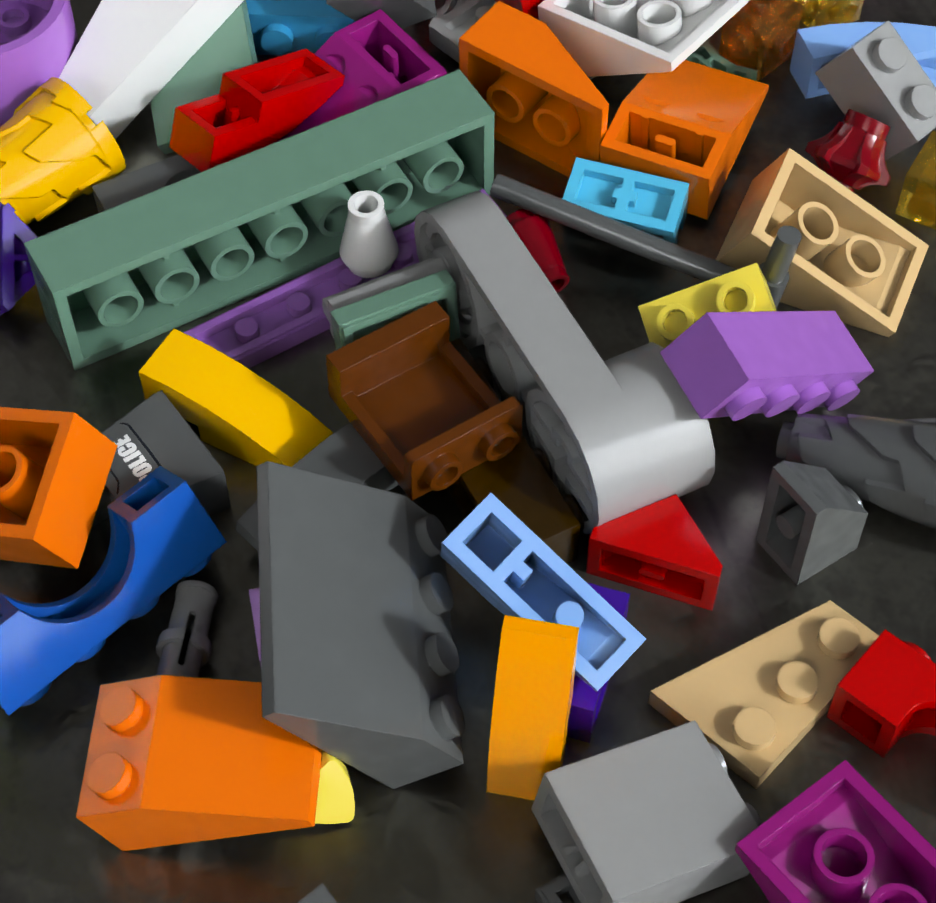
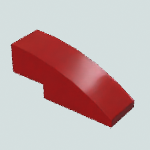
(253, 108)

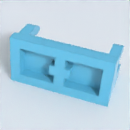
(630, 197)

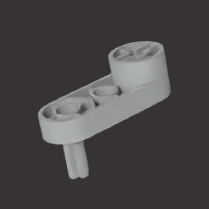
(610, 427)

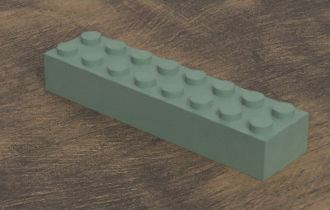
(256, 218)

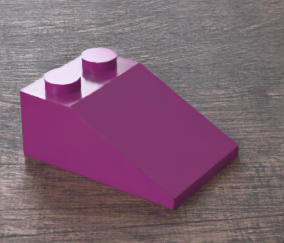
(840, 847)

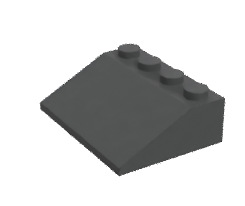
(357, 625)

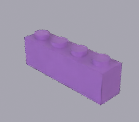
(766, 363)

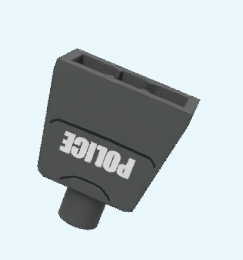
(155, 437)

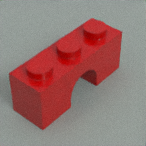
(887, 694)

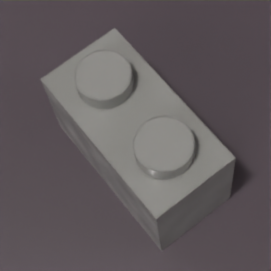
(885, 83)

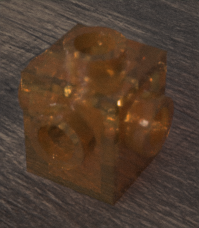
(761, 35)

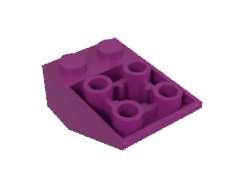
(376, 64)

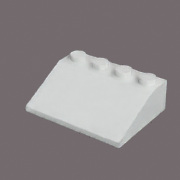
(634, 34)

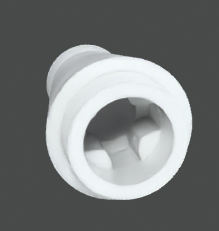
(368, 239)

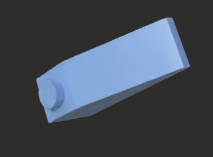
(532, 582)

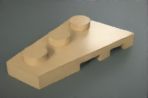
(768, 690)

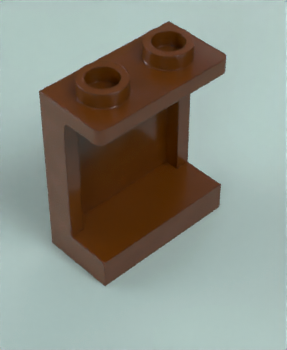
(421, 402)

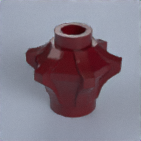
(853, 152)

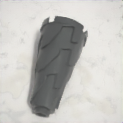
(875, 456)

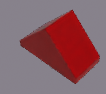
(657, 553)

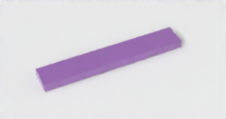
(292, 310)

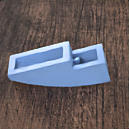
(822, 43)

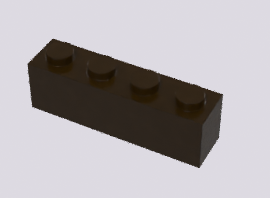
(522, 484)

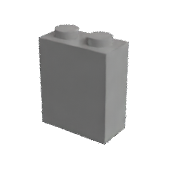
(646, 820)

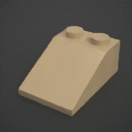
(848, 252)

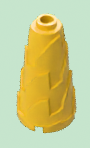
(54, 152)

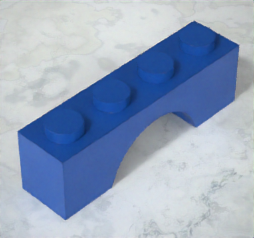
(154, 542)

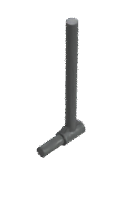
(644, 244)

